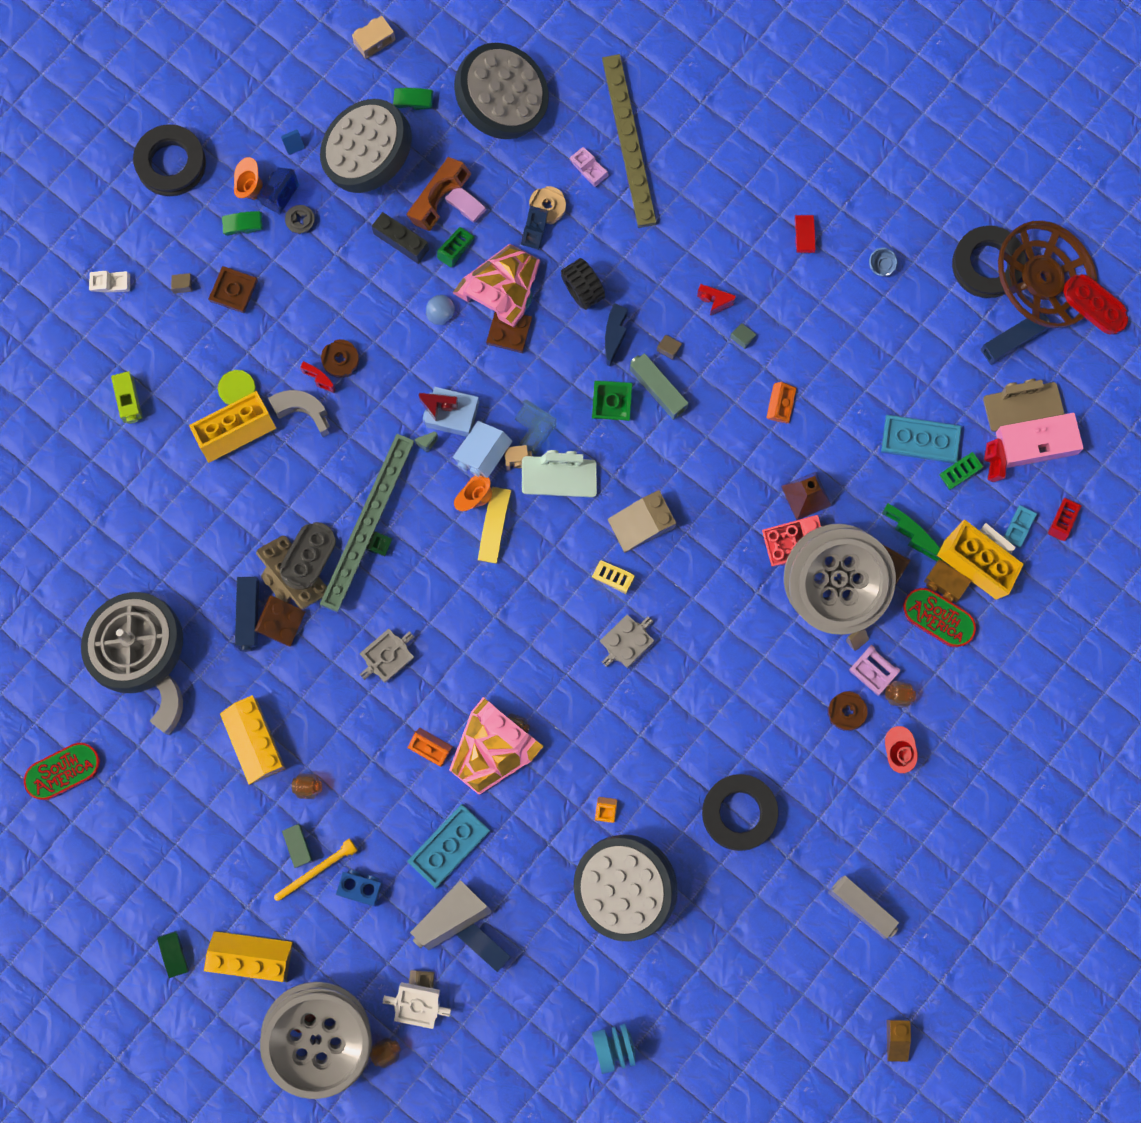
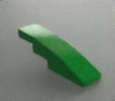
(919, 538)

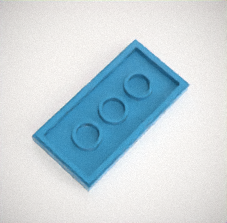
(921, 439)
(448, 846)

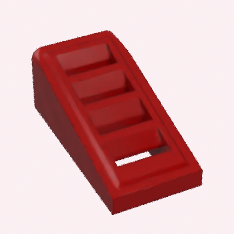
(1058, 529)

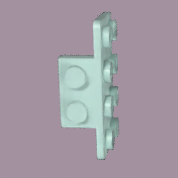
(559, 475)

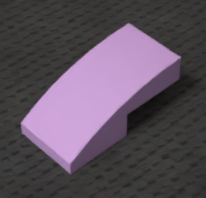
(588, 167)
(466, 204)

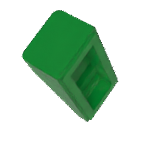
(447, 255)
(975, 463)

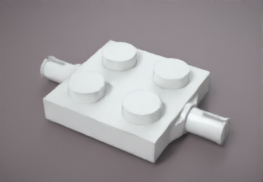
(417, 1005)

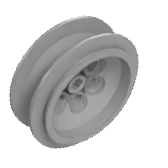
(868, 595)

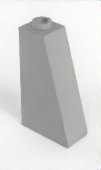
(864, 907)
(450, 916)

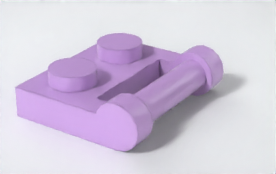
(870, 674)

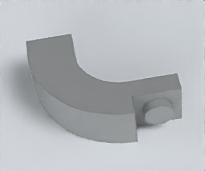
(299, 401)
(171, 706)

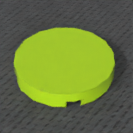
(235, 386)

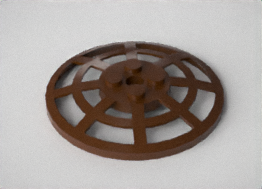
(1043, 265)

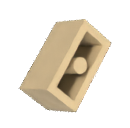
(373, 37)

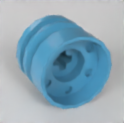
(614, 1048)

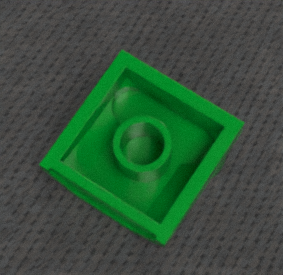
(612, 400)

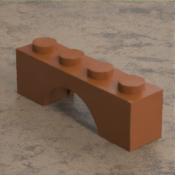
(448, 177)

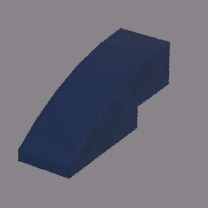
(614, 331)
(484, 947)

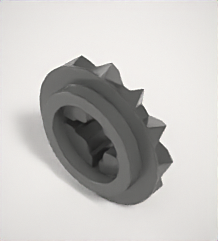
(303, 212)

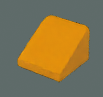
(606, 809)

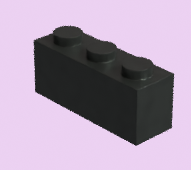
(400, 237)

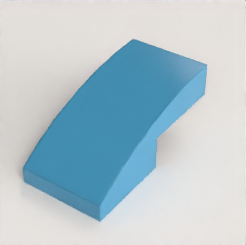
(1019, 526)

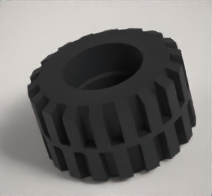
(582, 283)

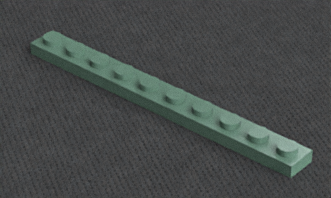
(367, 523)

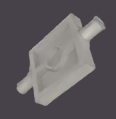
(627, 641)
(386, 655)

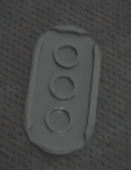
(307, 556)

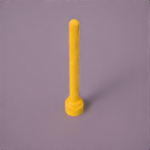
(348, 848)

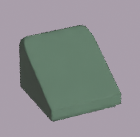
(742, 335)
(427, 441)

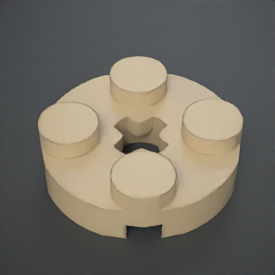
(557, 202)

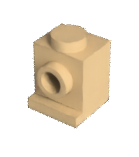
(514, 456)

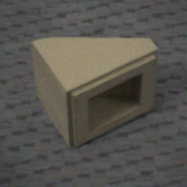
(181, 283)
(668, 347)
(857, 639)
(421, 978)

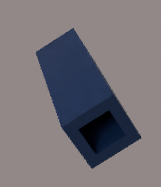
(1013, 339)
(246, 613)

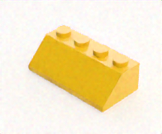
(232, 426)
(980, 560)
(252, 740)
(248, 956)

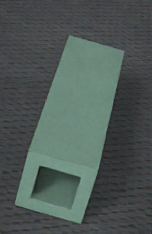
(658, 386)

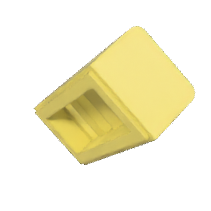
(624, 589)

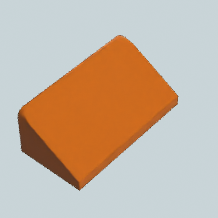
(781, 402)
(430, 747)

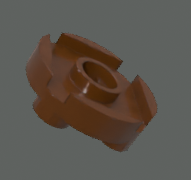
(334, 350)
(856, 704)

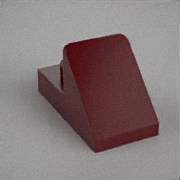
(433, 402)

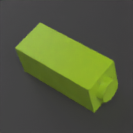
(126, 397)

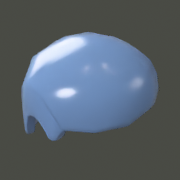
(883, 262)
(440, 309)

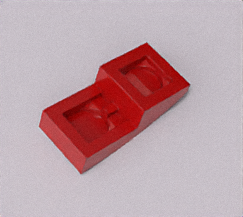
(804, 233)
(321, 380)
(996, 456)

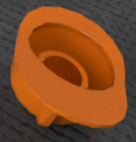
(246, 179)
(474, 494)

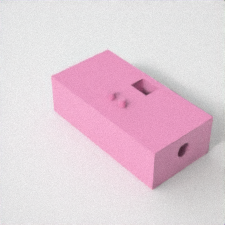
(1040, 440)

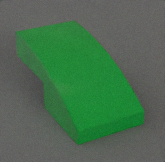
(413, 97)
(242, 222)

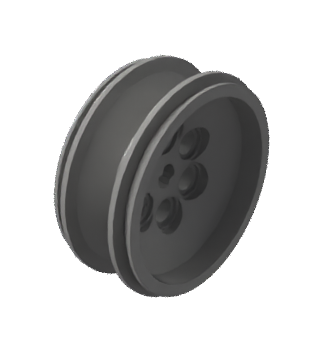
(305, 1074)

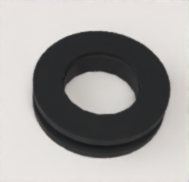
(165, 136)
(962, 267)
(767, 806)

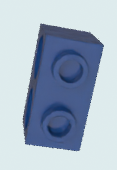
(358, 893)

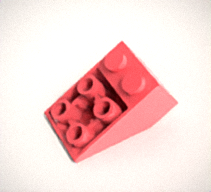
(783, 538)

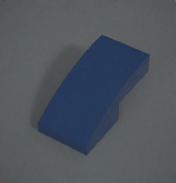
(534, 227)

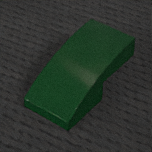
(379, 544)
(172, 954)

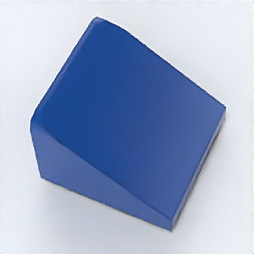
(292, 142)

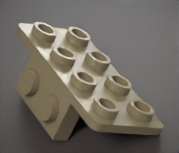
(1023, 403)
(272, 557)

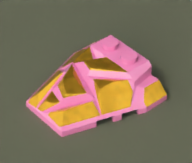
(502, 283)
(491, 748)

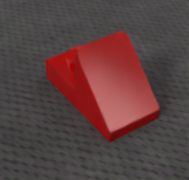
(721, 299)

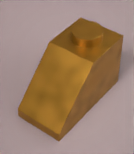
(898, 1040)

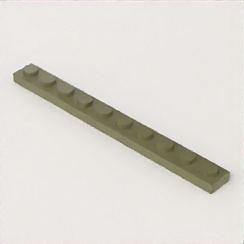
(629, 141)

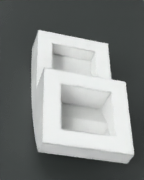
(109, 282)

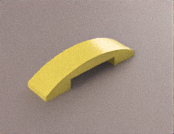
(494, 525)

